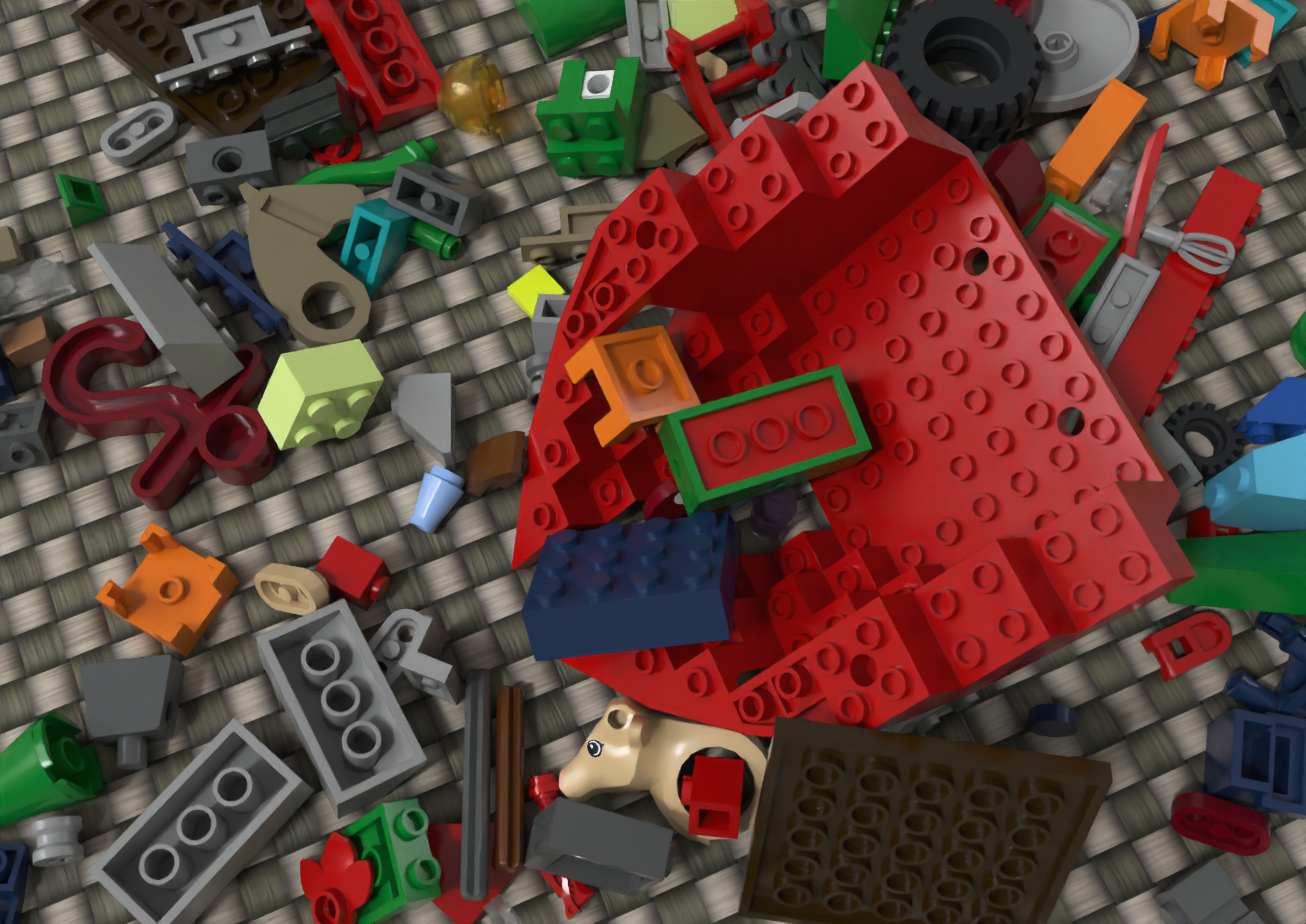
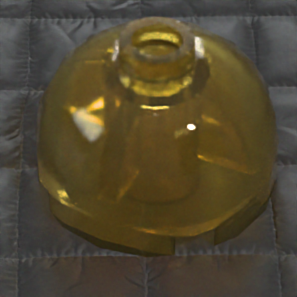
(473, 97)

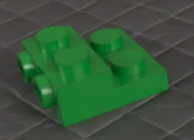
(402, 862)

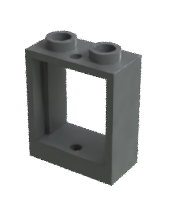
(599, 847)

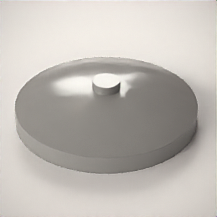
(1082, 50)

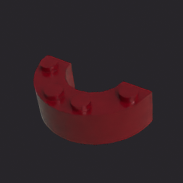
(1018, 182)

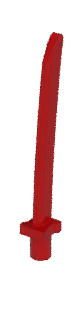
(1141, 192)

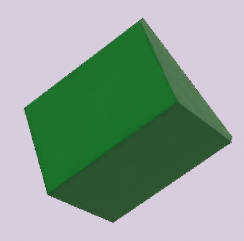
(80, 199)

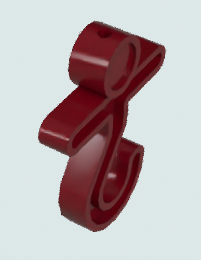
(197, 430)

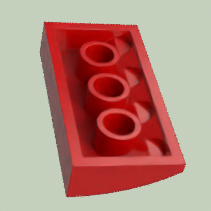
(379, 58)

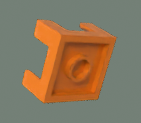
(1213, 33)
(638, 379)
(171, 591)

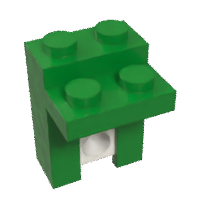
(595, 118)

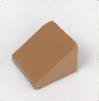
(28, 342)

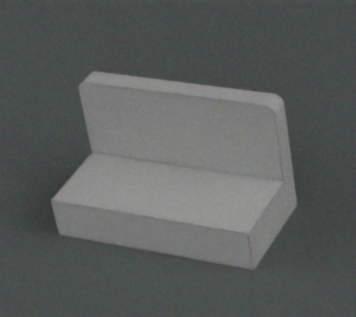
(424, 668)

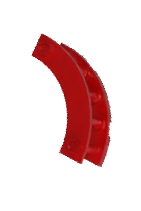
(752, 23)

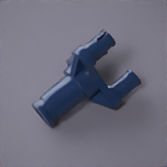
(1290, 694)

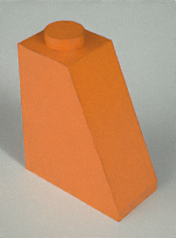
(1094, 141)

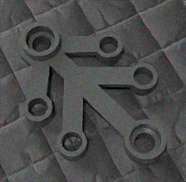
(791, 29)

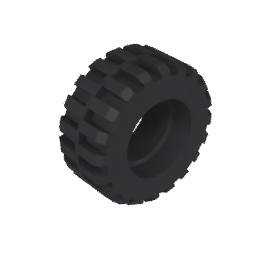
(977, 36)

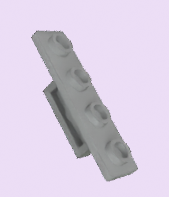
(230, 43)

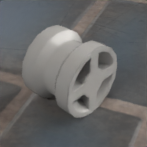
(57, 841)

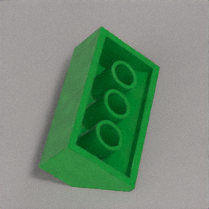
(856, 33)

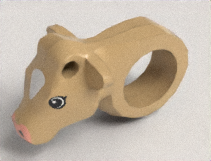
(646, 751)

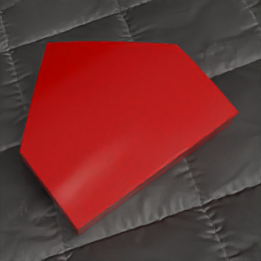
(445, 847)

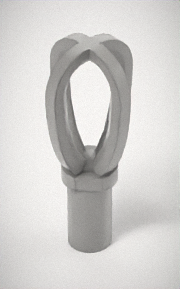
(1181, 242)

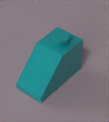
(374, 242)

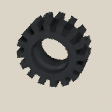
(1215, 429)

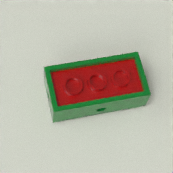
(1070, 246)
(763, 439)

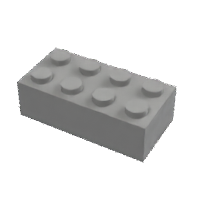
(201, 829)

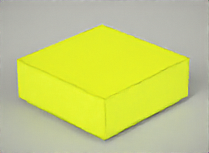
(527, 288)

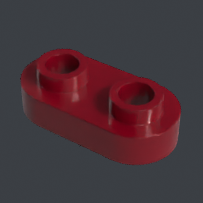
(1220, 824)

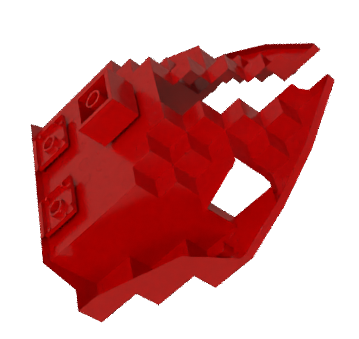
(976, 514)

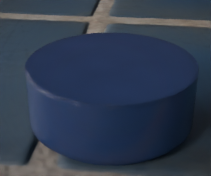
(1052, 720)

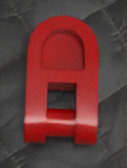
(1202, 638)

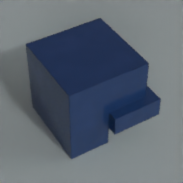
(1258, 762)

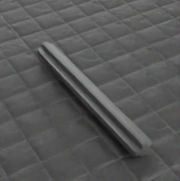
(476, 786)

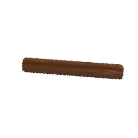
(509, 780)

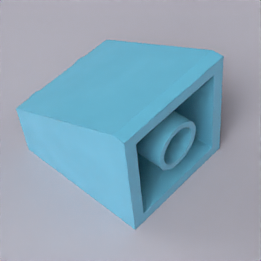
(1262, 489)

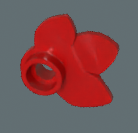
(337, 882)

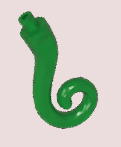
(370, 172)

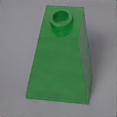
(1246, 572)

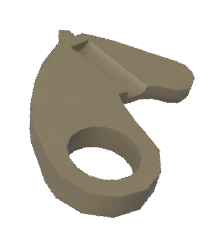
(285, 255)

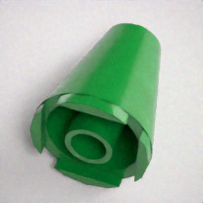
(46, 770)

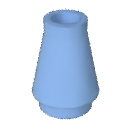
(436, 498)

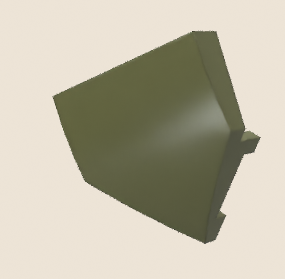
(666, 133)

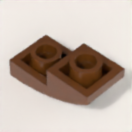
(495, 463)

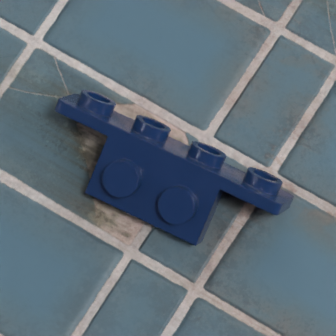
(230, 267)

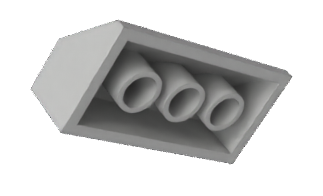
(170, 313)
(340, 706)

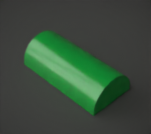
(568, 23)

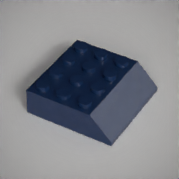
(634, 587)

